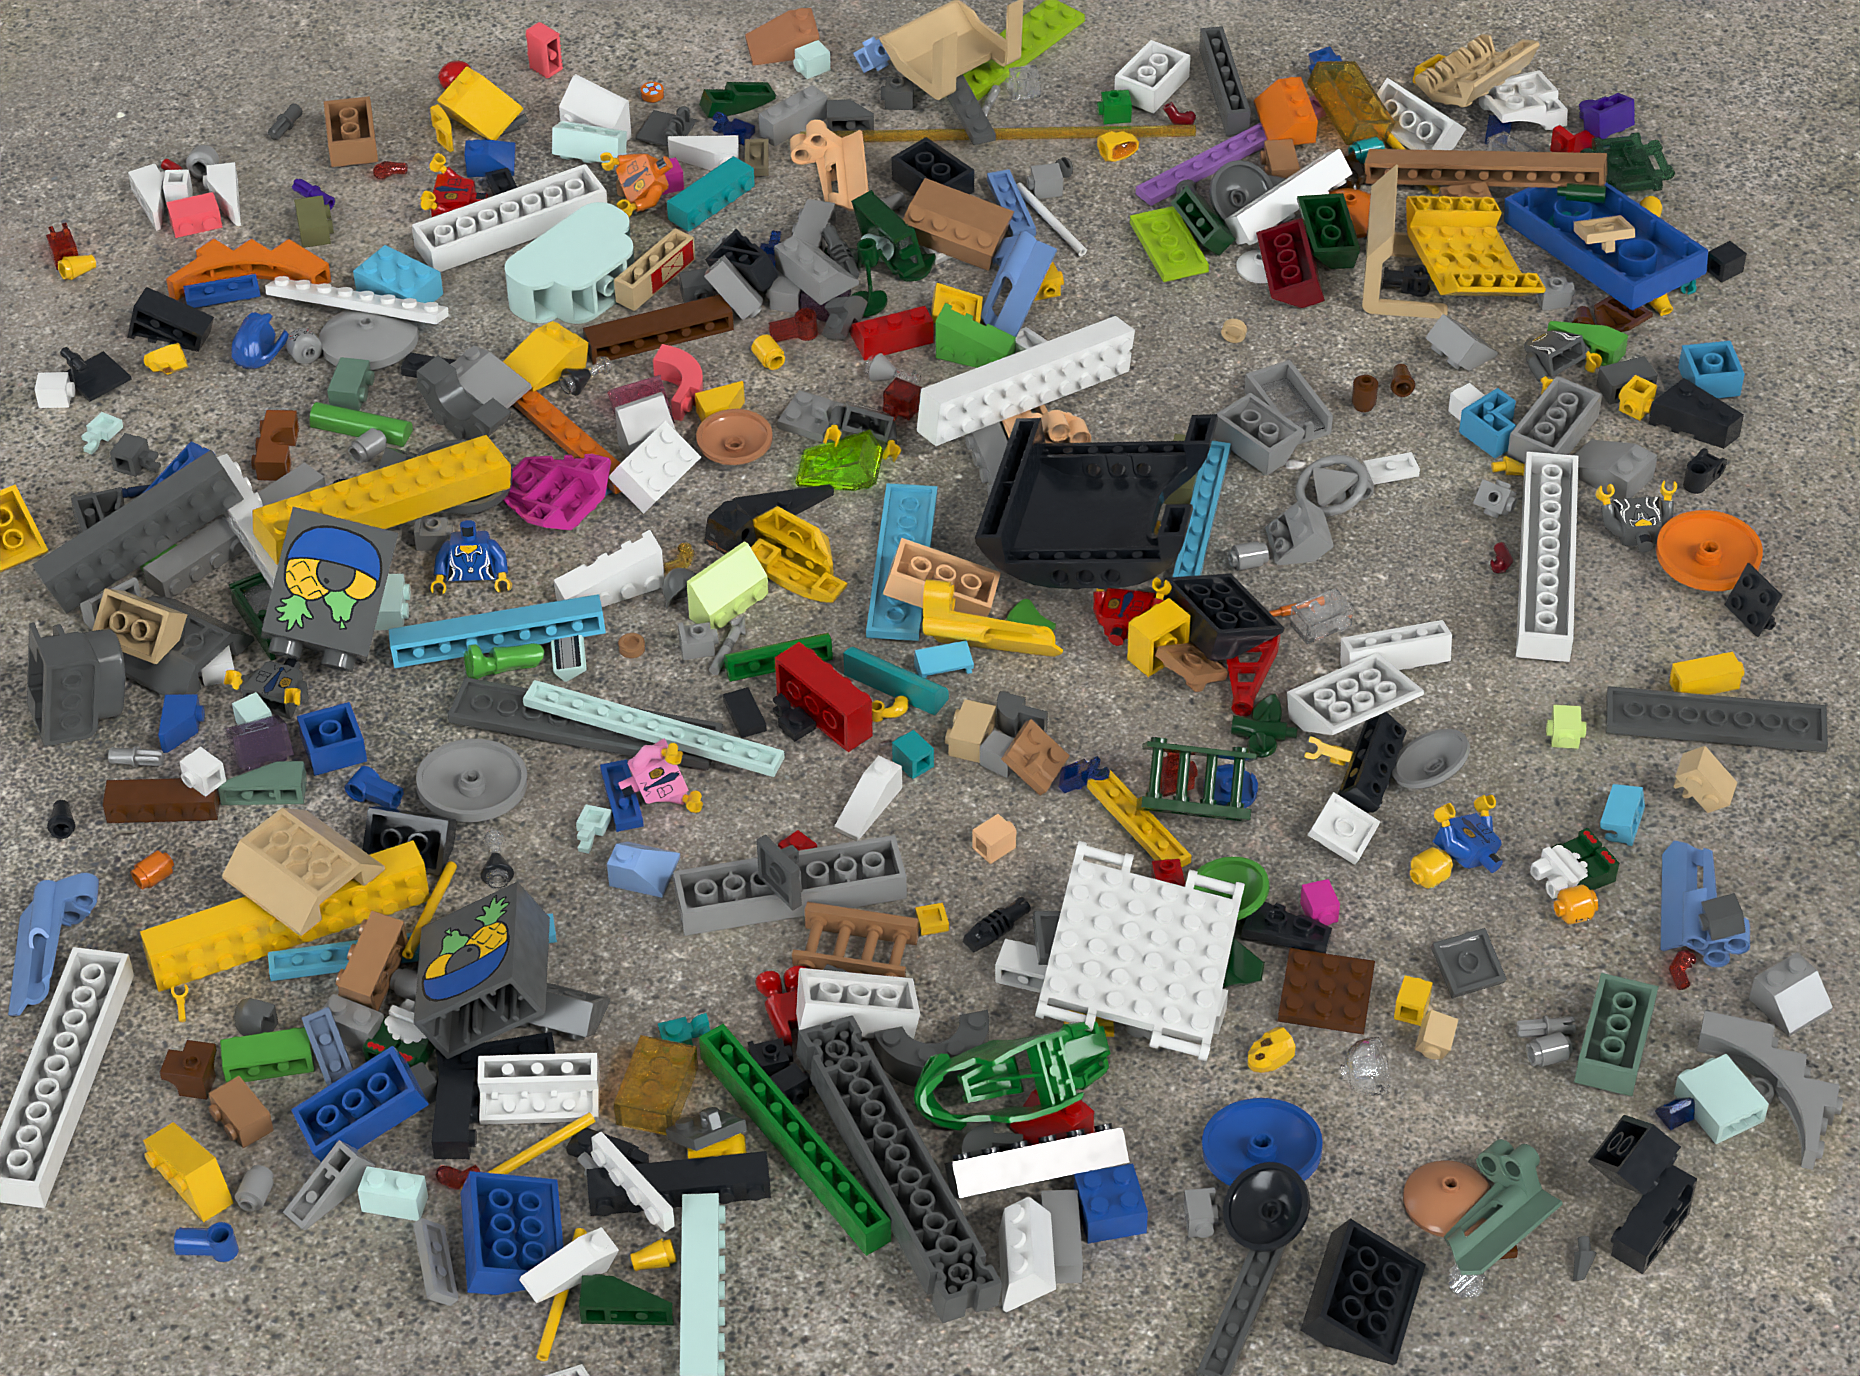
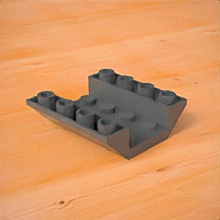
(199, 644)

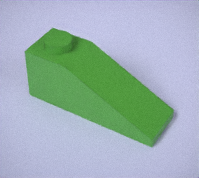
(1600, 339)

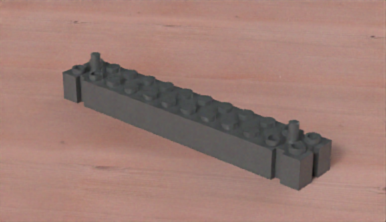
(898, 1169)

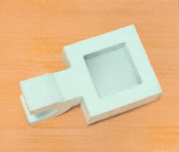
(101, 427)
(591, 822)

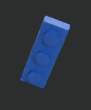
(222, 291)
(625, 810)

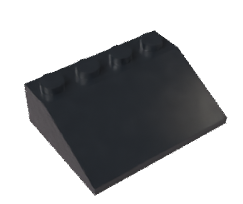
(1222, 615)
(1363, 1294)

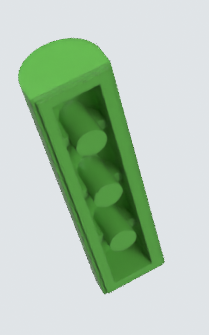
(356, 423)

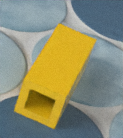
(1707, 674)

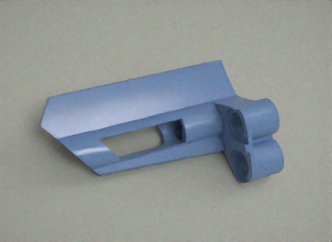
(1025, 264)
(1683, 901)

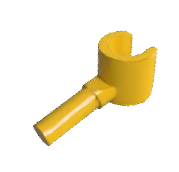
(180, 1001)

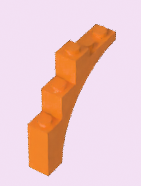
(220, 262)

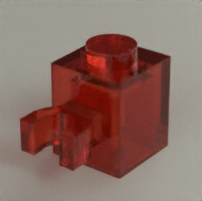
(61, 244)
(901, 399)
(1170, 774)

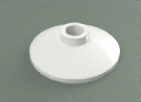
(1251, 267)

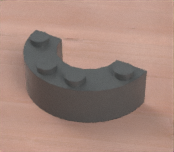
(454, 406)
(905, 1057)

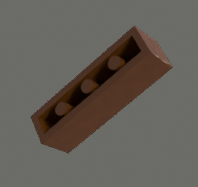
(157, 801)

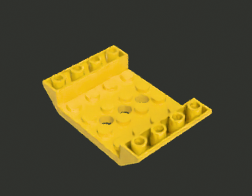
(1464, 248)

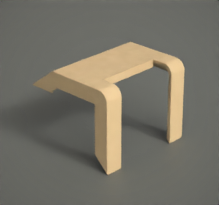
(950, 43)
(1385, 242)

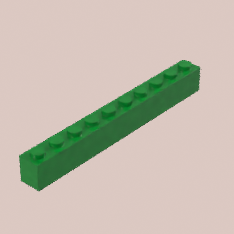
(795, 1140)

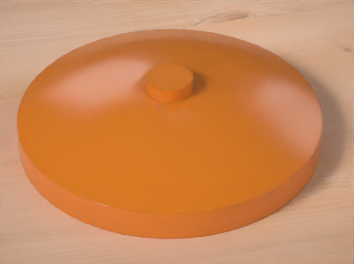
(1707, 549)

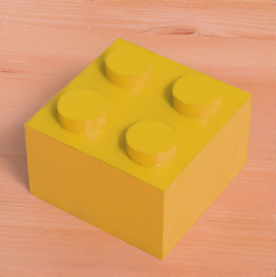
(1157, 627)

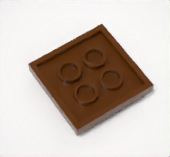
(1326, 991)

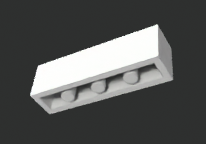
(1401, 646)

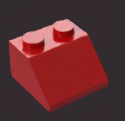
(1070, 1118)

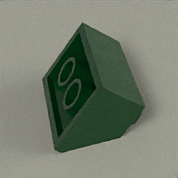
(1330, 229)

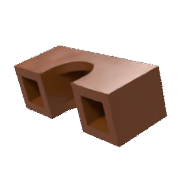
(272, 455)

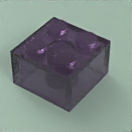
(259, 742)

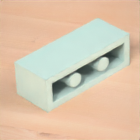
(587, 141)

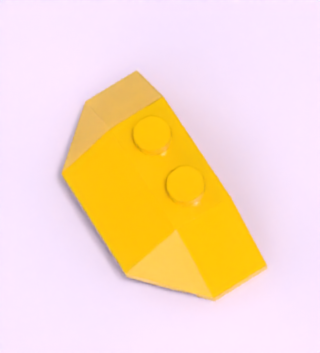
(796, 538)

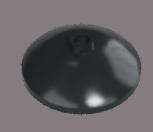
(1255, 1197)

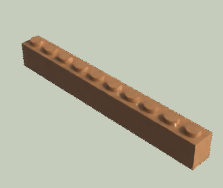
(1492, 167)

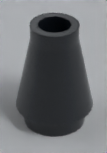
(61, 821)

